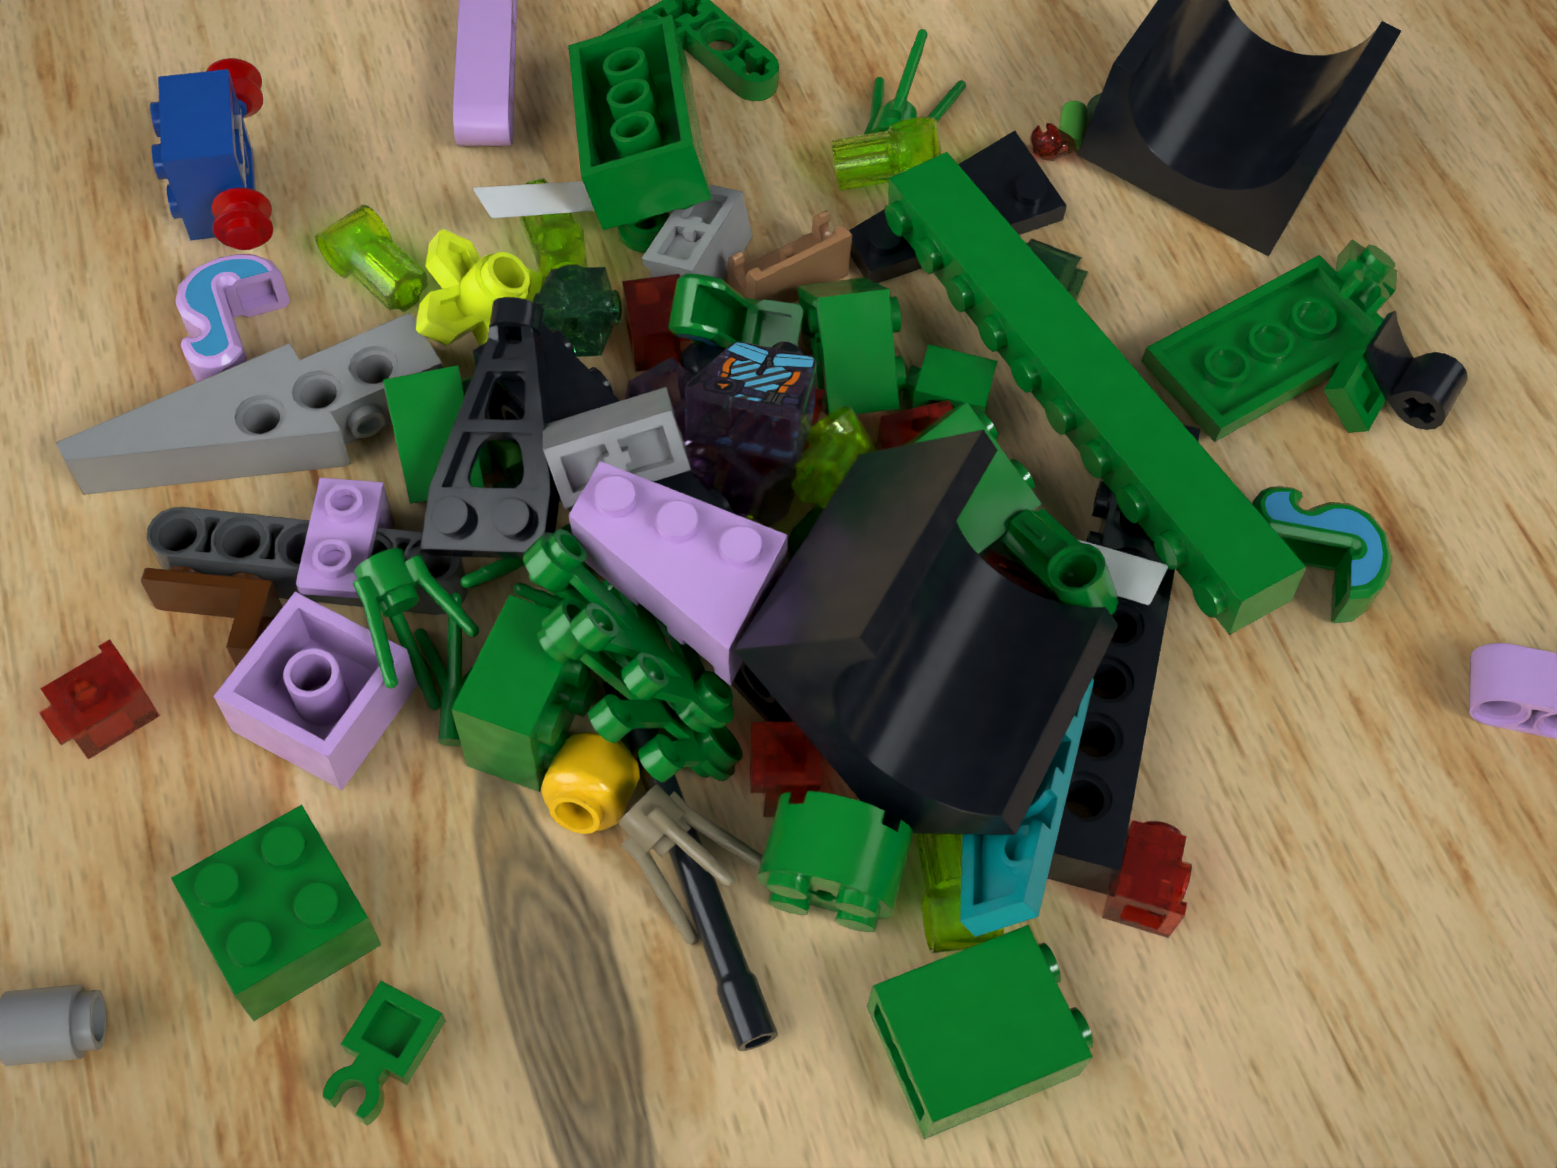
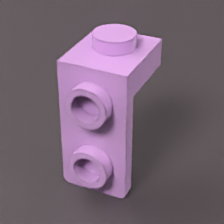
(341, 535)

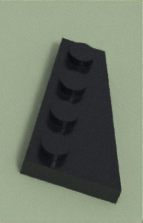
(1002, 173)

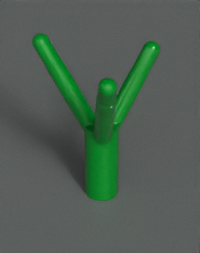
(449, 680)

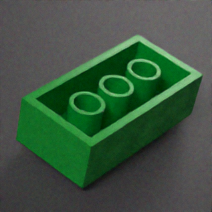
(637, 124)

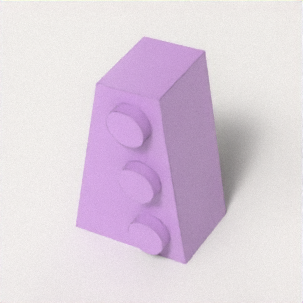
(680, 559)

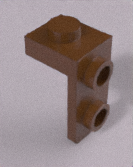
(239, 596)

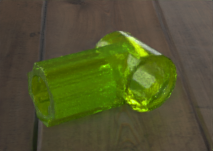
(880, 155)
(554, 240)
(364, 248)
(831, 453)
(941, 901)

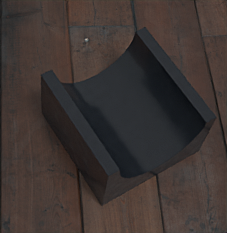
(1226, 118)
(915, 656)

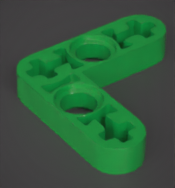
(702, 23)

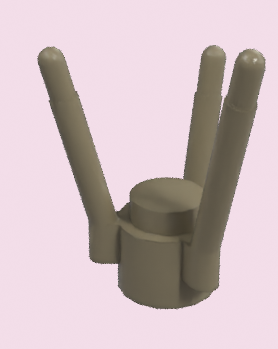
(662, 822)

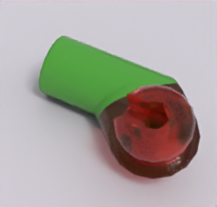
(1066, 138)

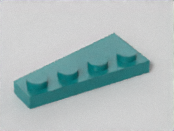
(1009, 873)

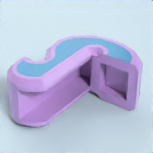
(211, 300)

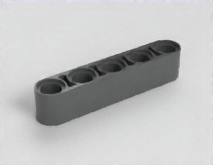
(278, 543)

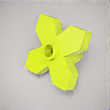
(469, 288)

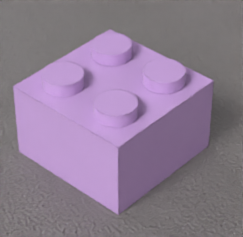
(315, 691)

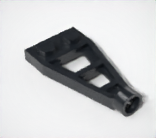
(496, 520)

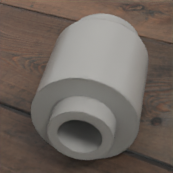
(50, 1024)

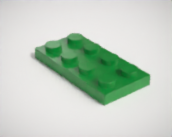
(1261, 348)

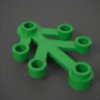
(631, 630)
(613, 718)

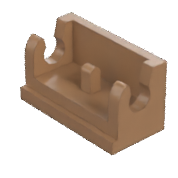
(805, 261)

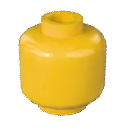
(590, 783)

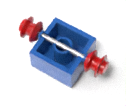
(210, 154)

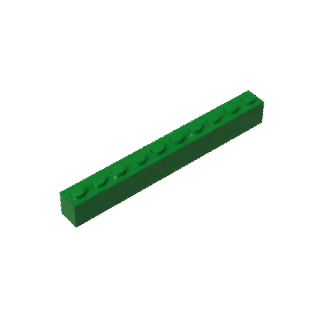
(1094, 397)

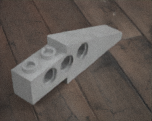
(255, 416)

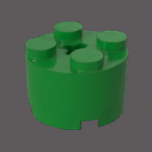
(835, 859)

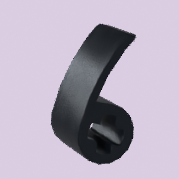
(1417, 387)

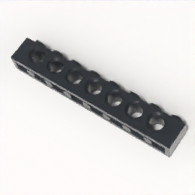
(1093, 848)

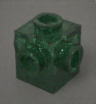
(580, 306)

